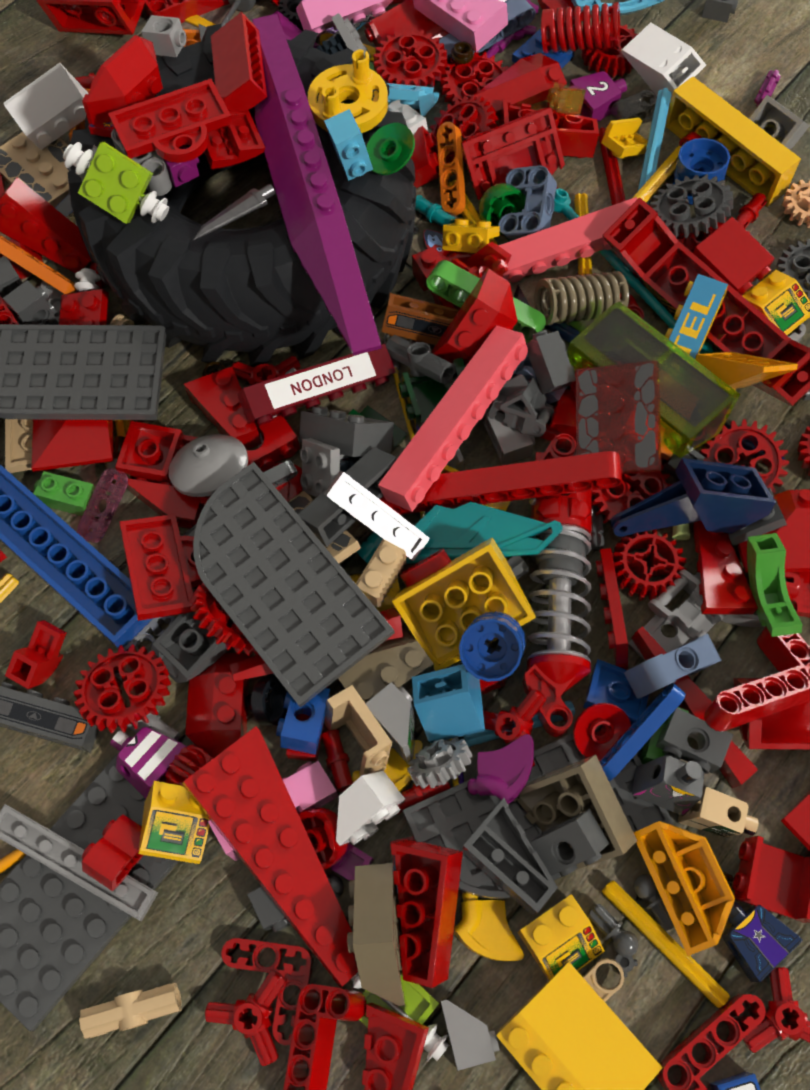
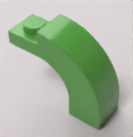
(768, 585)

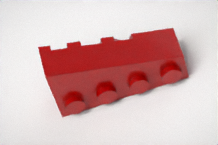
(427, 908)

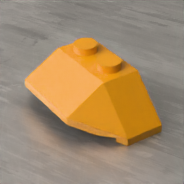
(688, 883)

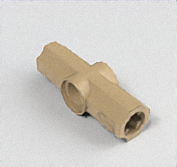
(130, 1010)

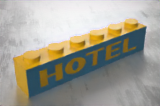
(697, 314)

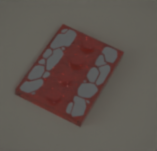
(620, 414)

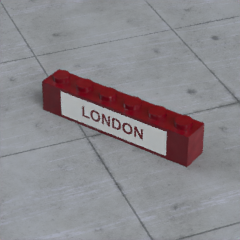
(314, 384)

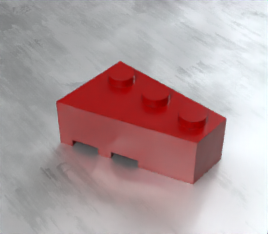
(220, 404)

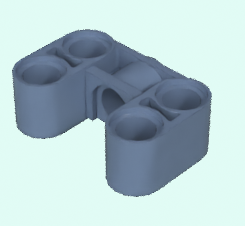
(540, 190)
(671, 666)

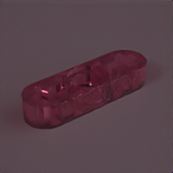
(104, 485)

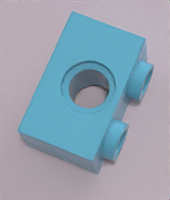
(349, 144)

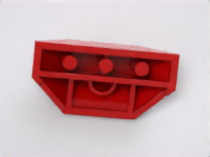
(123, 80)
(485, 307)
(217, 706)

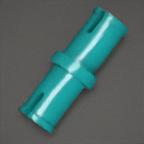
(433, 212)

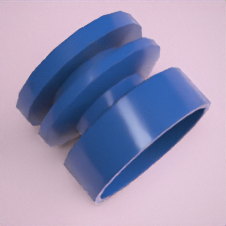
(701, 158)
(485, 661)

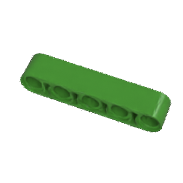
(456, 285)

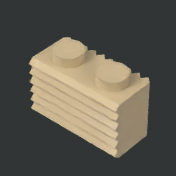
(382, 572)

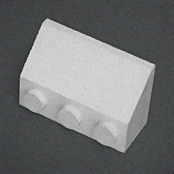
(48, 106)

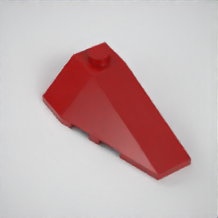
(524, 82)

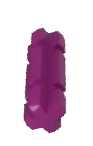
(768, 86)

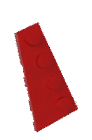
(722, 577)
(613, 612)
(392, 1048)

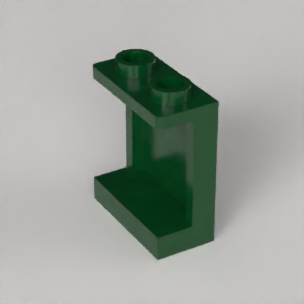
(425, 393)

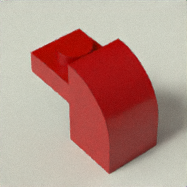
(40, 659)

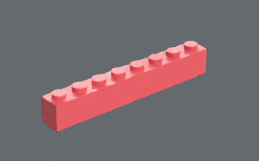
(453, 418)

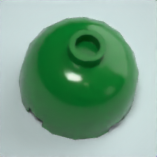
(499, 201)

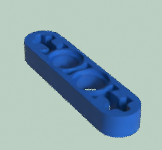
(642, 730)

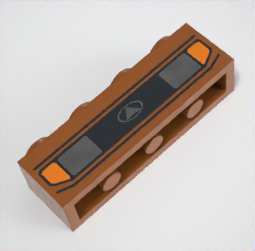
(416, 319)

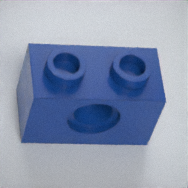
(303, 735)

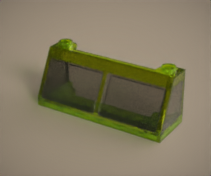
(691, 396)

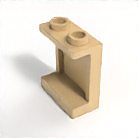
(351, 710)

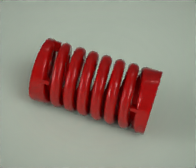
(597, 35)

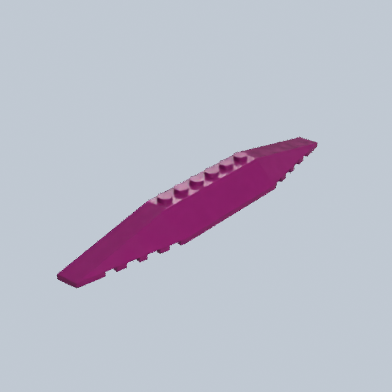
(309, 193)

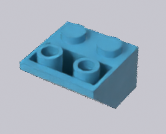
(448, 703)

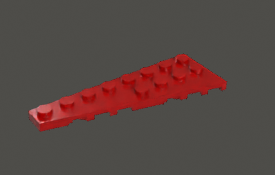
(259, 821)

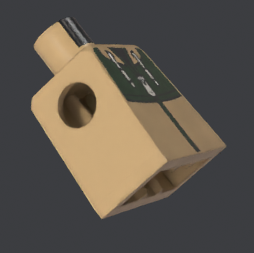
(720, 815)

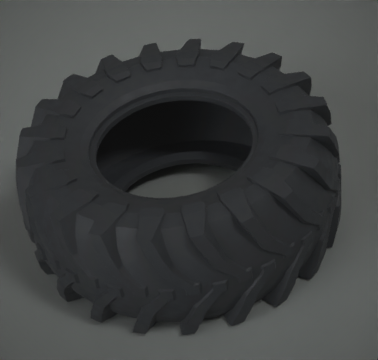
(244, 284)

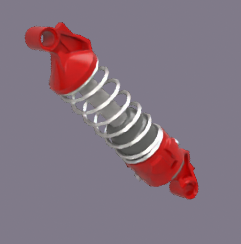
(560, 567)

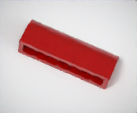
(239, 64)

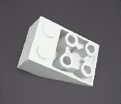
(662, 59)

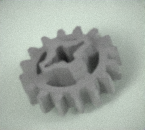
(440, 762)

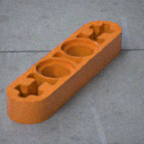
(449, 169)
(36, 266)

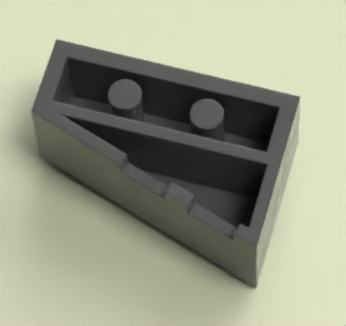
(349, 433)
(510, 860)

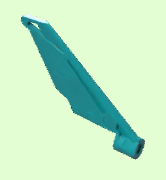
(468, 527)

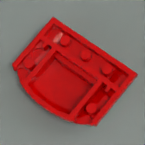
(516, 144)

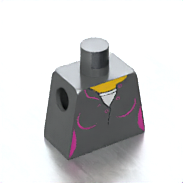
(669, 783)

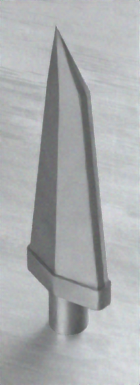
(249, 202)

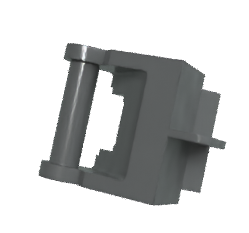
(522, 404)

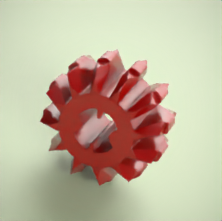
(186, 763)

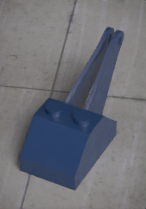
(710, 492)

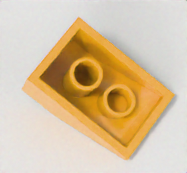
(742, 369)

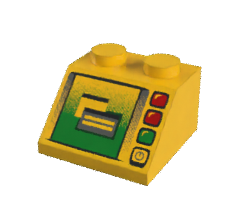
(780, 300)
(173, 824)
(562, 937)

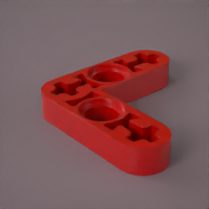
(299, 978)

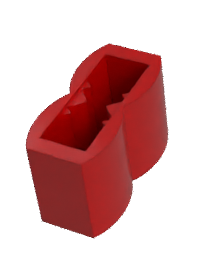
(113, 854)

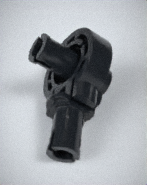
(267, 706)

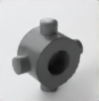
(626, 963)

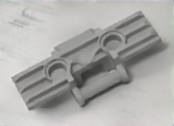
(686, 619)

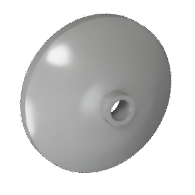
(207, 464)

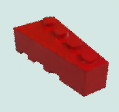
(576, 133)
(41, 227)

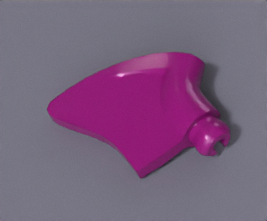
(504, 771)

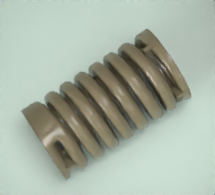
(579, 296)

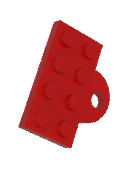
(172, 121)
(159, 566)

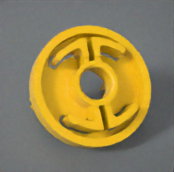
(349, 83)

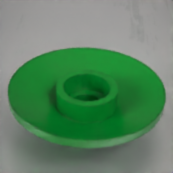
(390, 148)

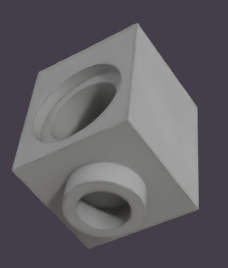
(165, 34)

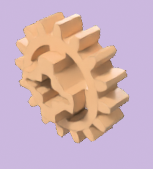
(798, 202)

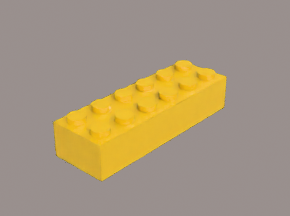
(756, 157)

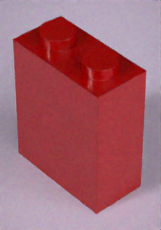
(735, 256)

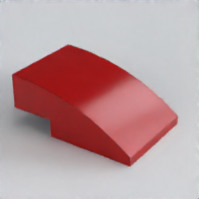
(150, 450)

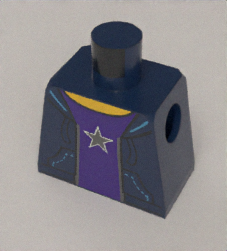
(758, 940)

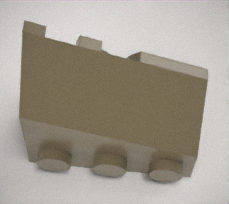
(391, 661)
(573, 791)
(376, 931)

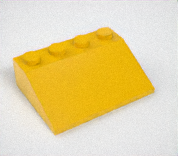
(451, 598)
(576, 1040)

